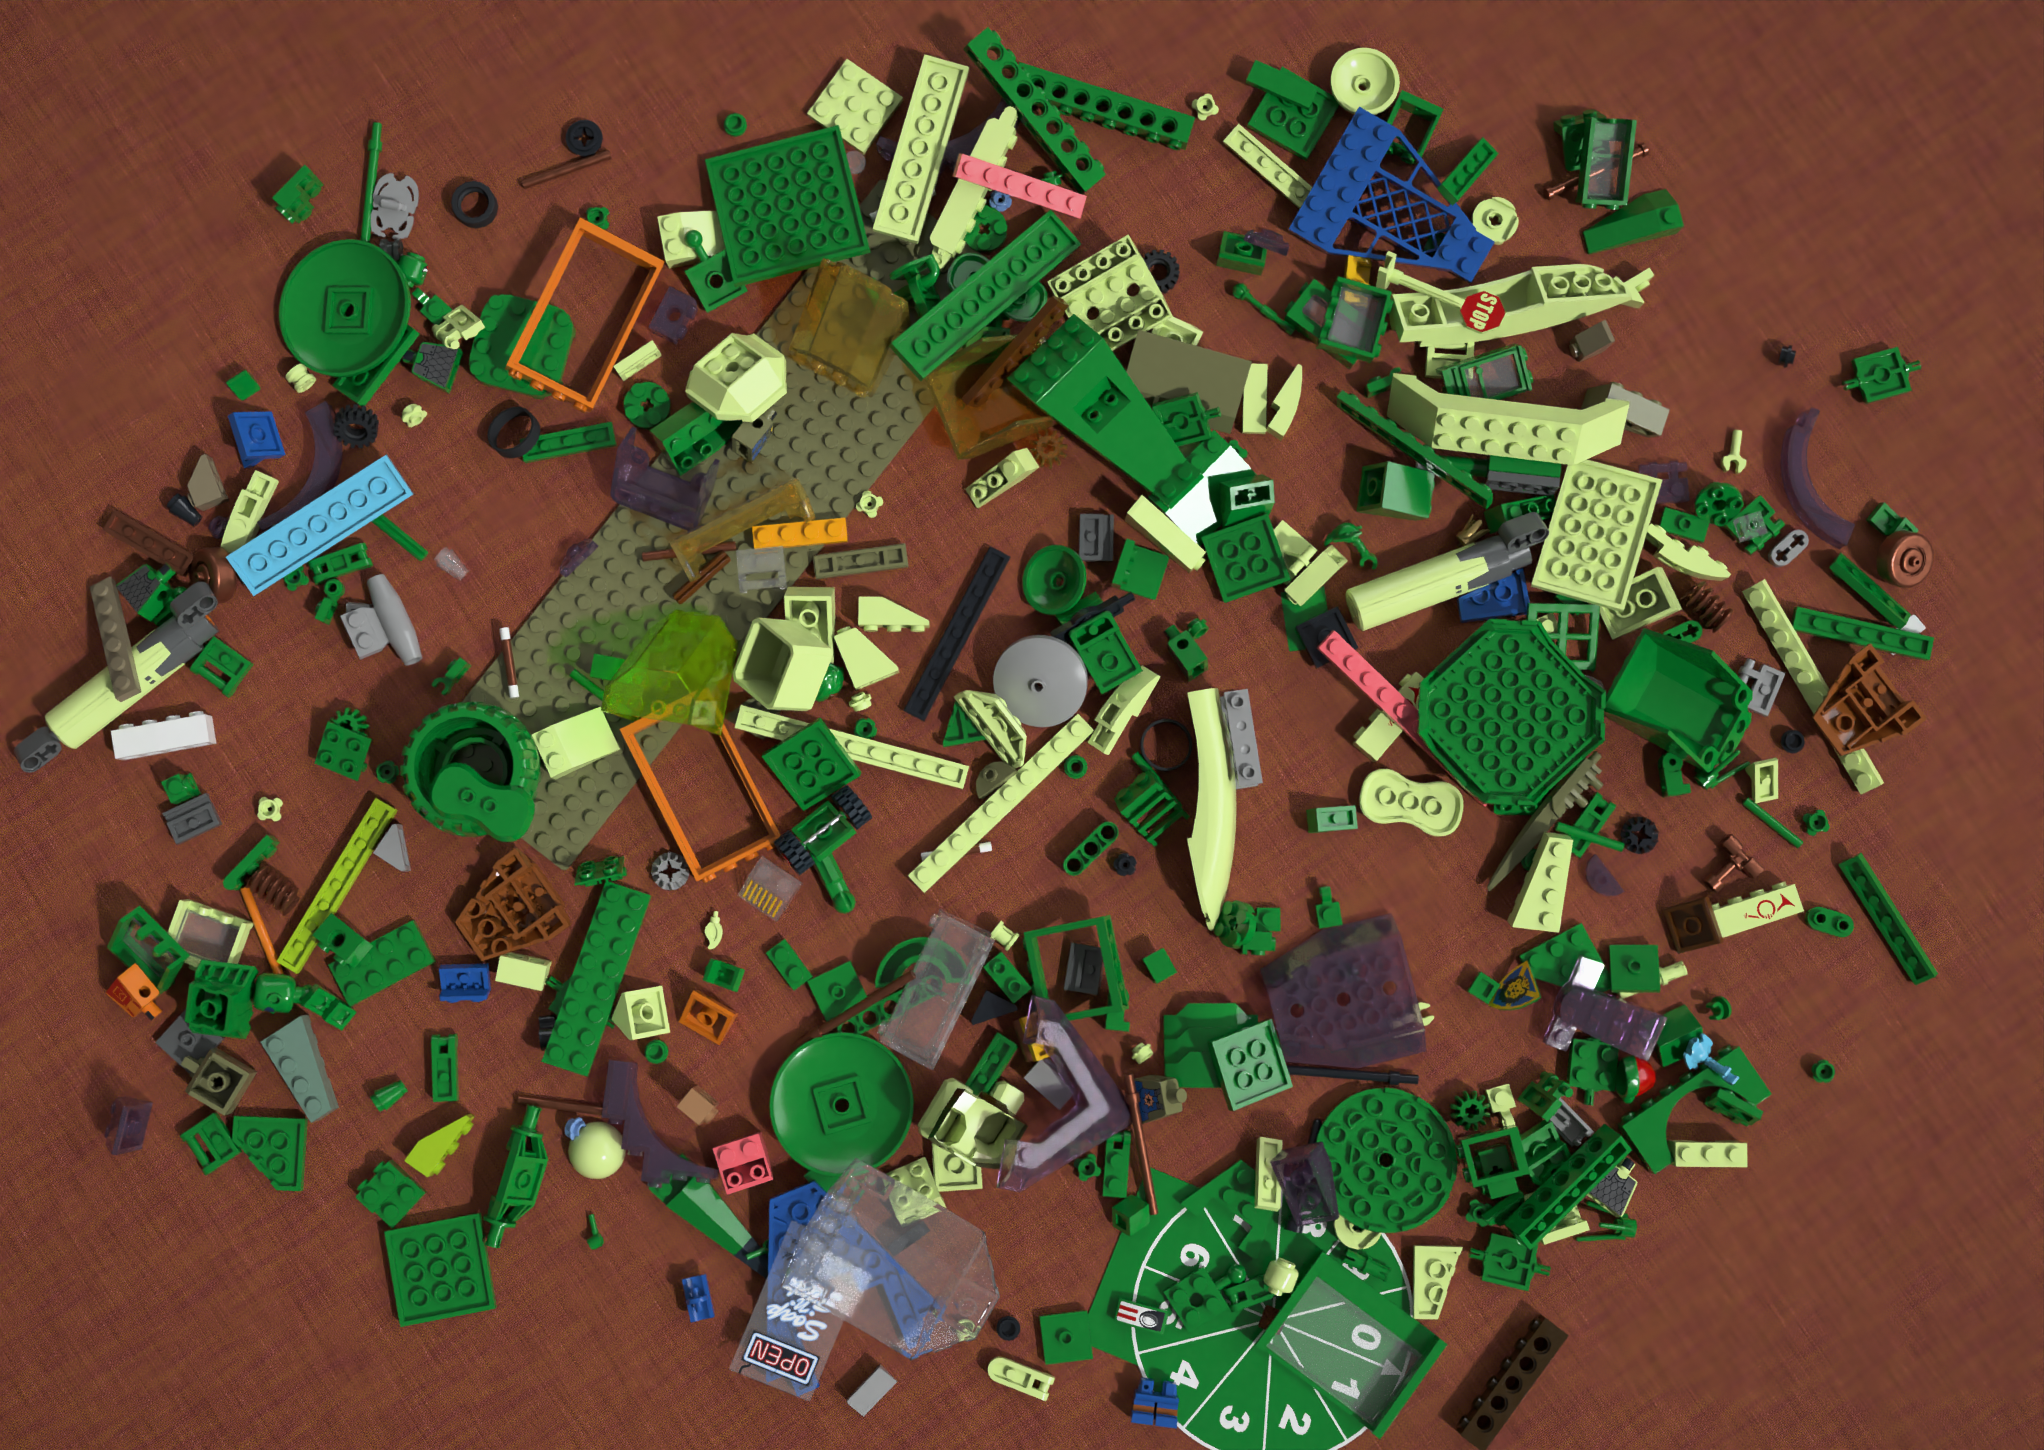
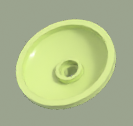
(1369, 69)

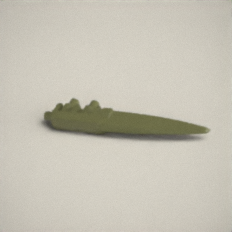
(1551, 809)

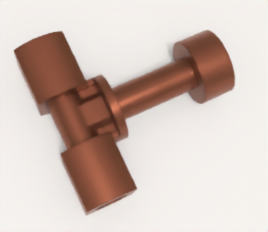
(1736, 860)

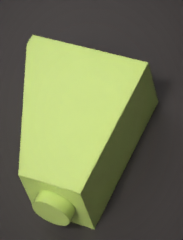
(1315, 575)
(863, 659)

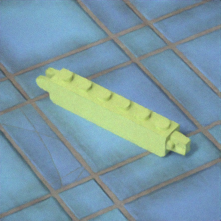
(968, 197)

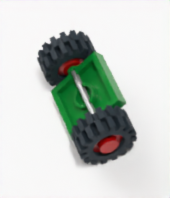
(823, 830)

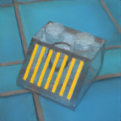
(769, 888)

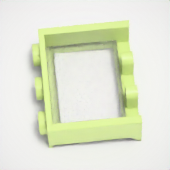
(208, 933)

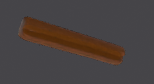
(706, 574)

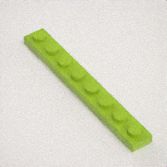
(337, 884)

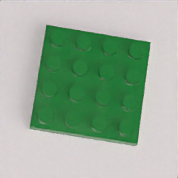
(440, 1269)

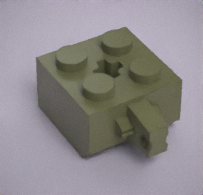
(205, 1080)

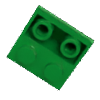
(1245, 499)

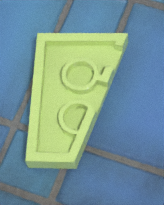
(1431, 1277)

